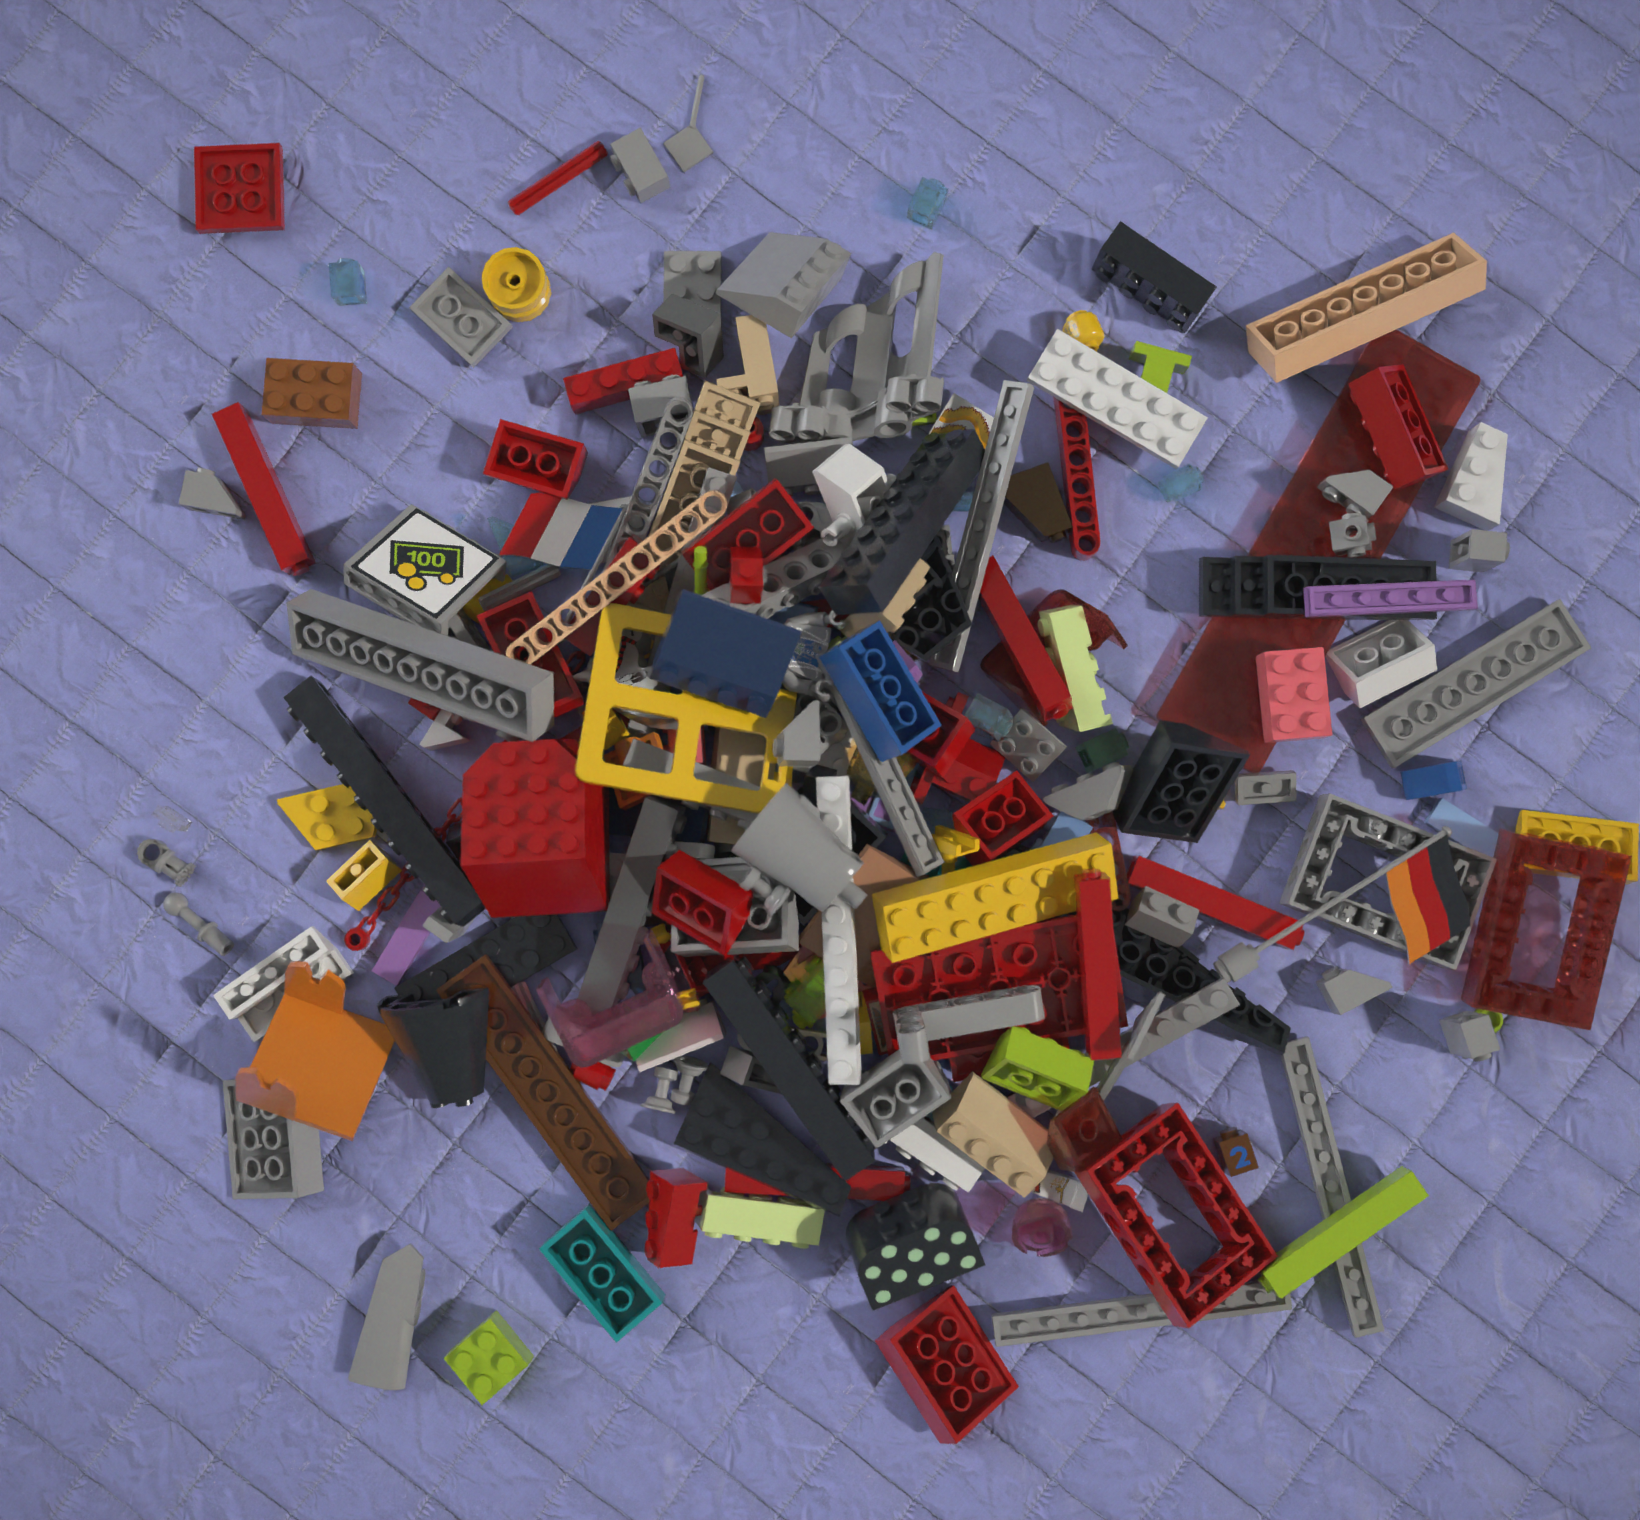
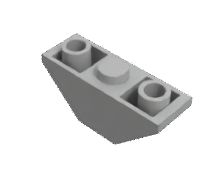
(1092, 794)

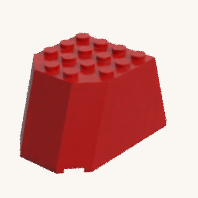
(535, 831)

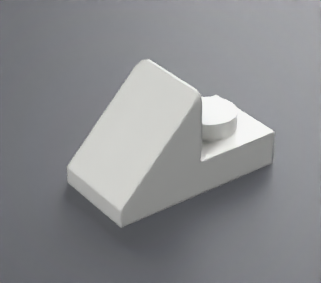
(441, 732)

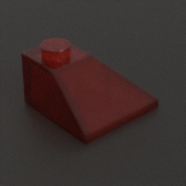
(1082, 1133)

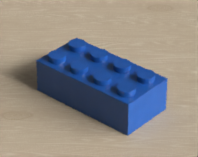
(880, 691)

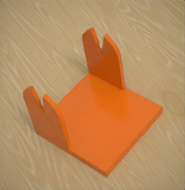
(316, 1057)

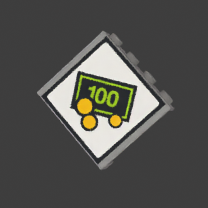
(422, 569)

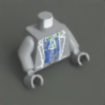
(804, 671)

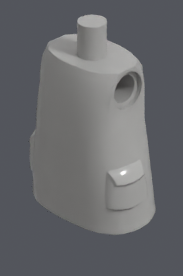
(801, 851)

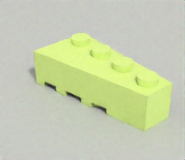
(1066, 643)
(759, 1218)

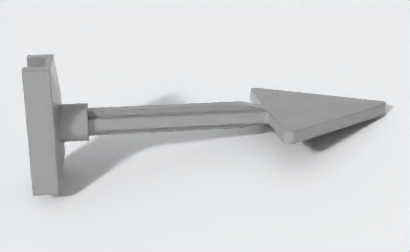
(1130, 1048)

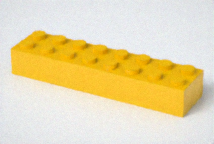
(987, 897)

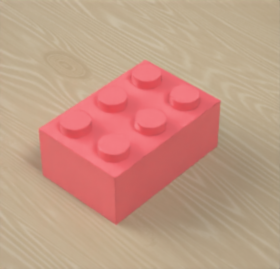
(1293, 695)

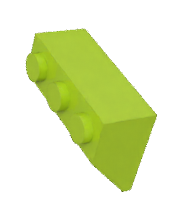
(1038, 1068)

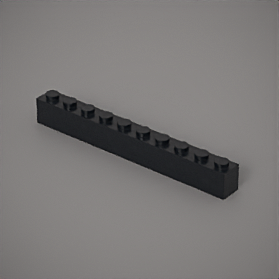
(386, 801)

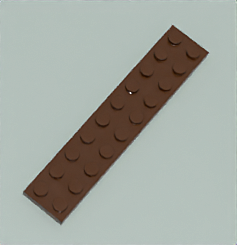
(555, 1099)

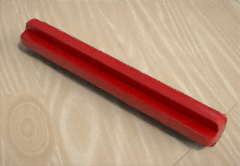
(557, 178)

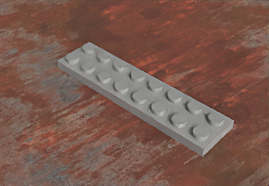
(1475, 683)

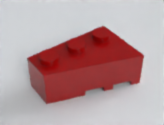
(672, 1216)

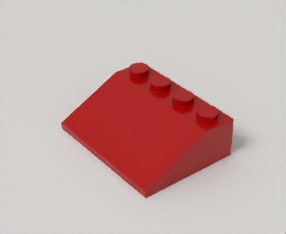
(947, 1365)

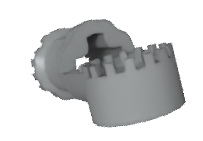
(166, 862)

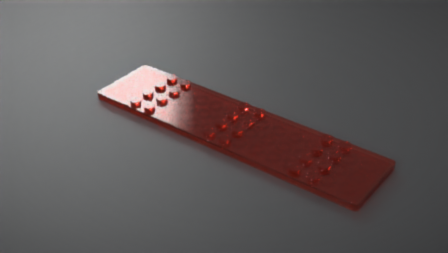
(1220, 678)

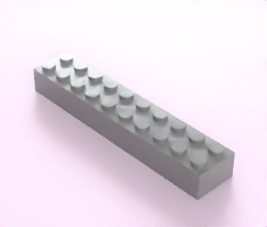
(422, 664)

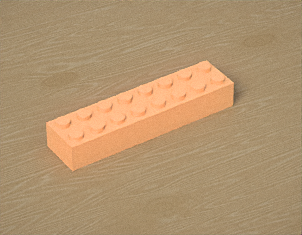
(1366, 307)

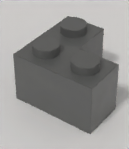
(693, 330)

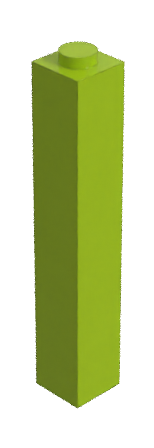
(1342, 1231)

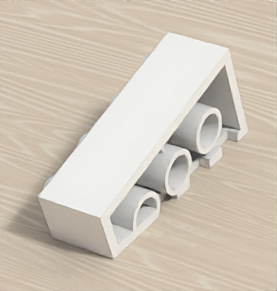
(938, 1154)

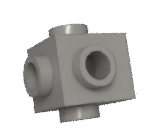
(1343, 530)

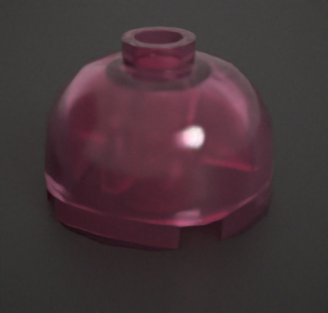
(1041, 1227)

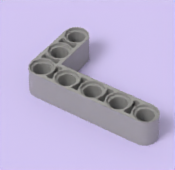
(963, 1016)

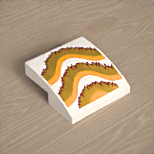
(963, 416)

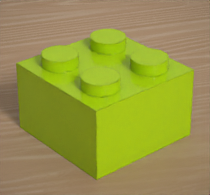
(489, 1357)

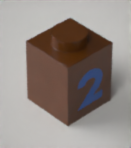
(1235, 1151)

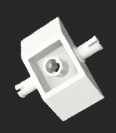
(851, 490)

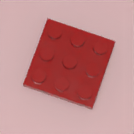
(239, 188)

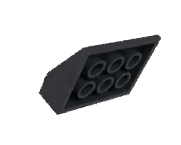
(1178, 783)

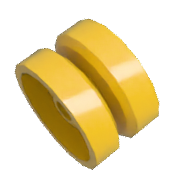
(516, 284)

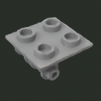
(1029, 745)

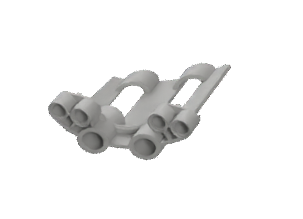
(885, 388)

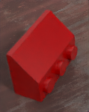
(535, 459)
(1001, 818)
(700, 901)

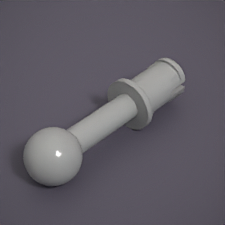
(177, 905)

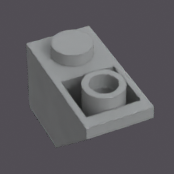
(1356, 491)

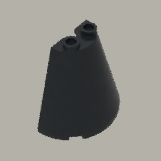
(442, 1042)

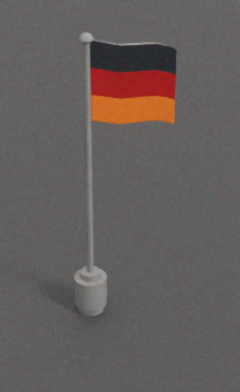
(1422, 895)

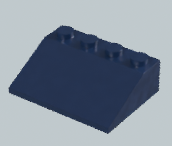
(724, 653)

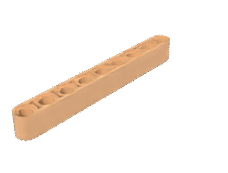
(626, 567)

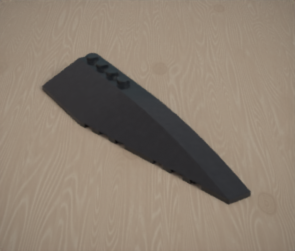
(1156, 967)

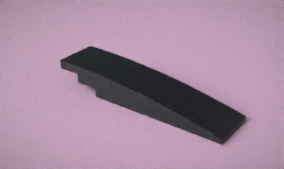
(1275, 584)

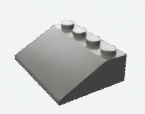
(785, 279)
(760, 931)
(269, 1152)

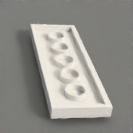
(1117, 399)

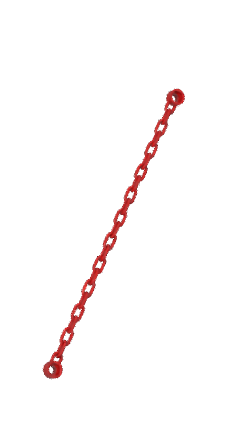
(365, 935)

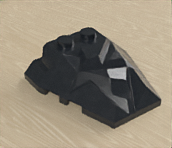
(937, 611)

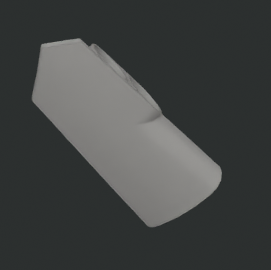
(390, 1320)

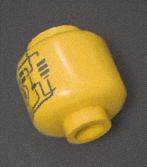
(1084, 328)

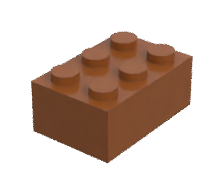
(311, 393)

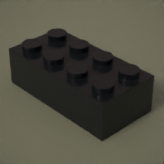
(1152, 277)

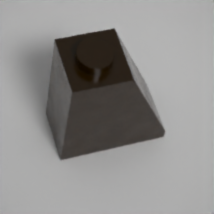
(1038, 503)

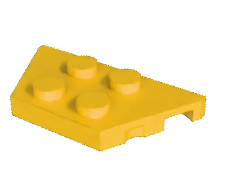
(329, 816)

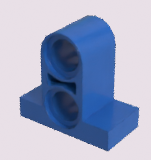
(1433, 780)

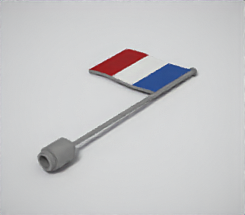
(564, 536)

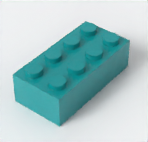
(603, 1273)

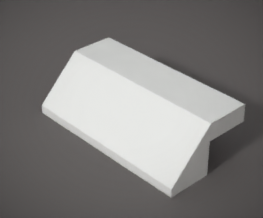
(259, 991)

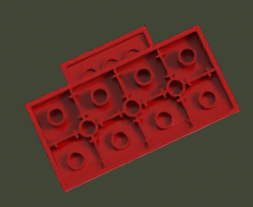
(1027, 955)

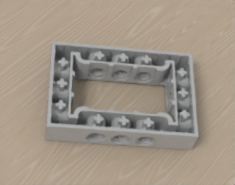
(1338, 818)

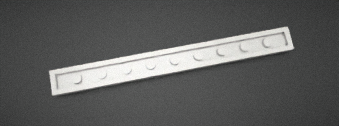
(840, 948)

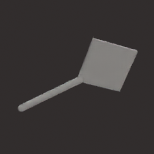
(688, 145)

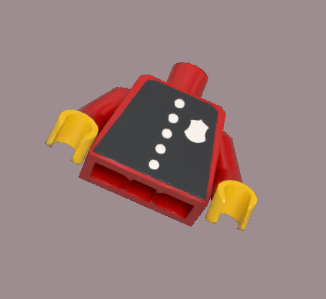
(687, 971)

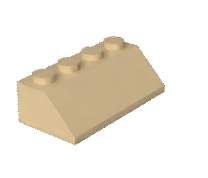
(995, 1134)

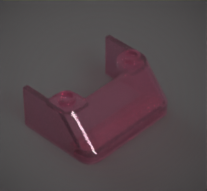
(599, 1036)

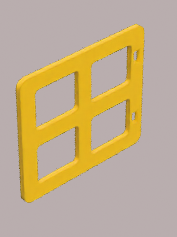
(688, 711)

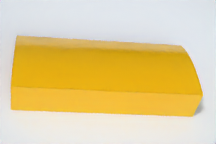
(1582, 830)

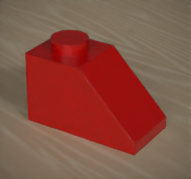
(746, 575)

